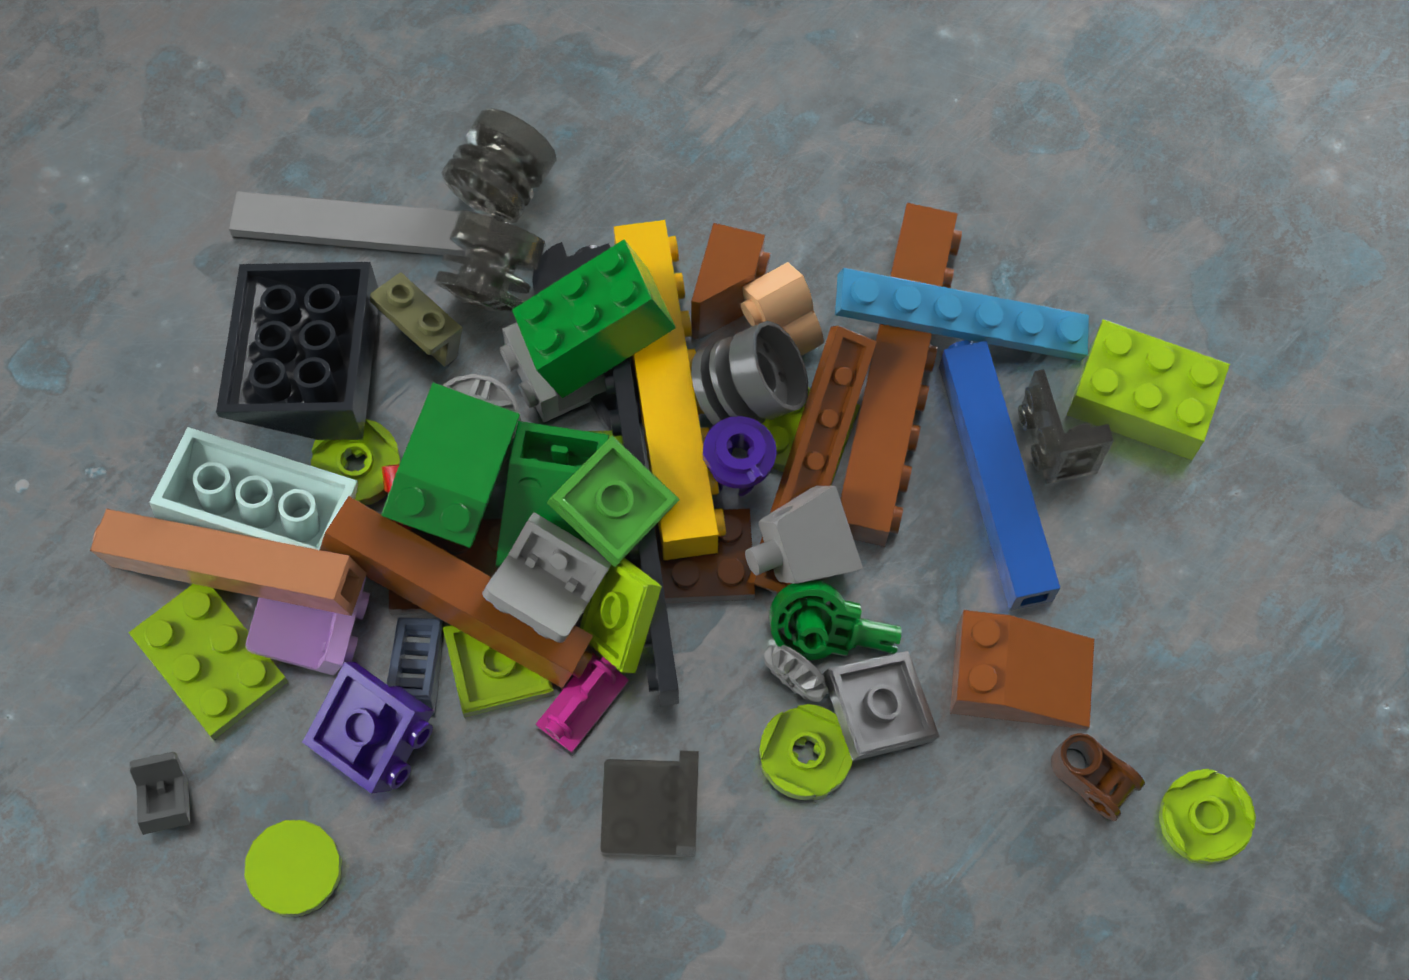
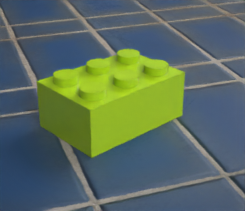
(1148, 389)

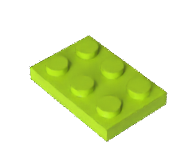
(205, 659)

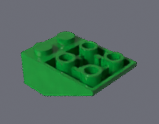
(538, 466)

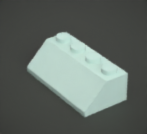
(248, 491)

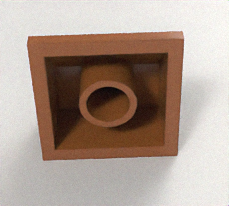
(729, 263)

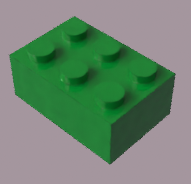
(593, 319)

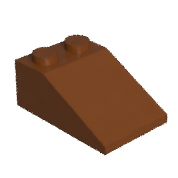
(1021, 671)

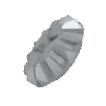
(796, 672)

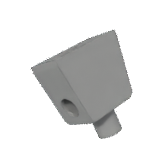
(806, 539)

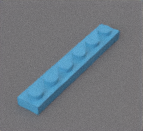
(961, 314)

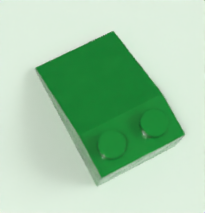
(451, 465)

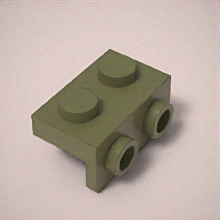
(419, 318)

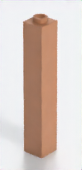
(229, 561)

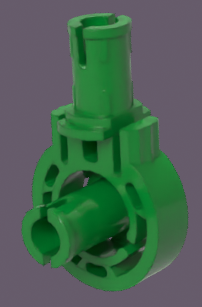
(826, 622)

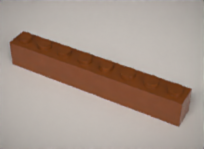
(895, 386)

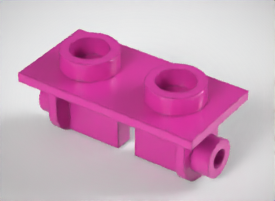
(582, 703)

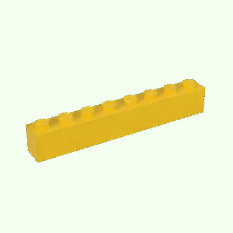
(671, 407)

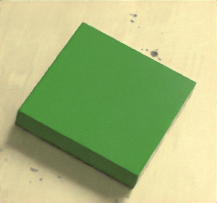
(613, 501)

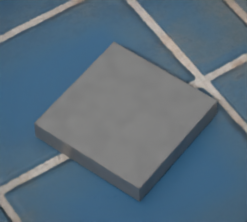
(880, 705)

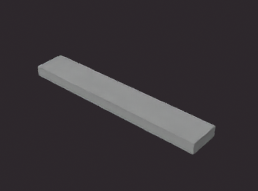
(344, 223)

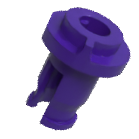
(734, 472)

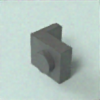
(160, 792)

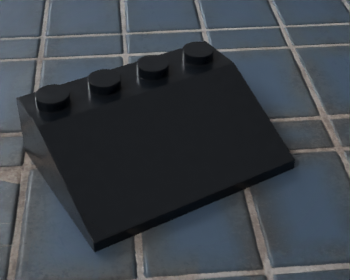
(301, 349)

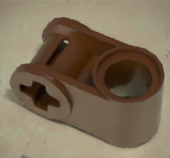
(1098, 777)

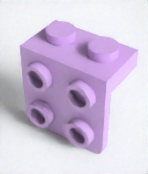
(304, 634)

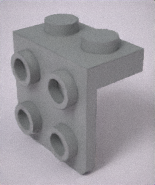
(534, 387)
(547, 579)

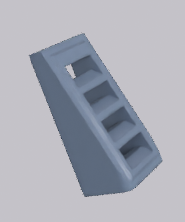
(424, 688)

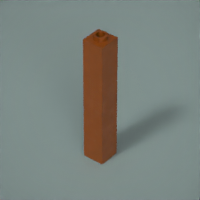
(448, 590)

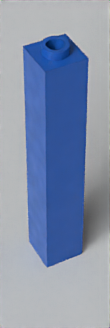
(998, 475)

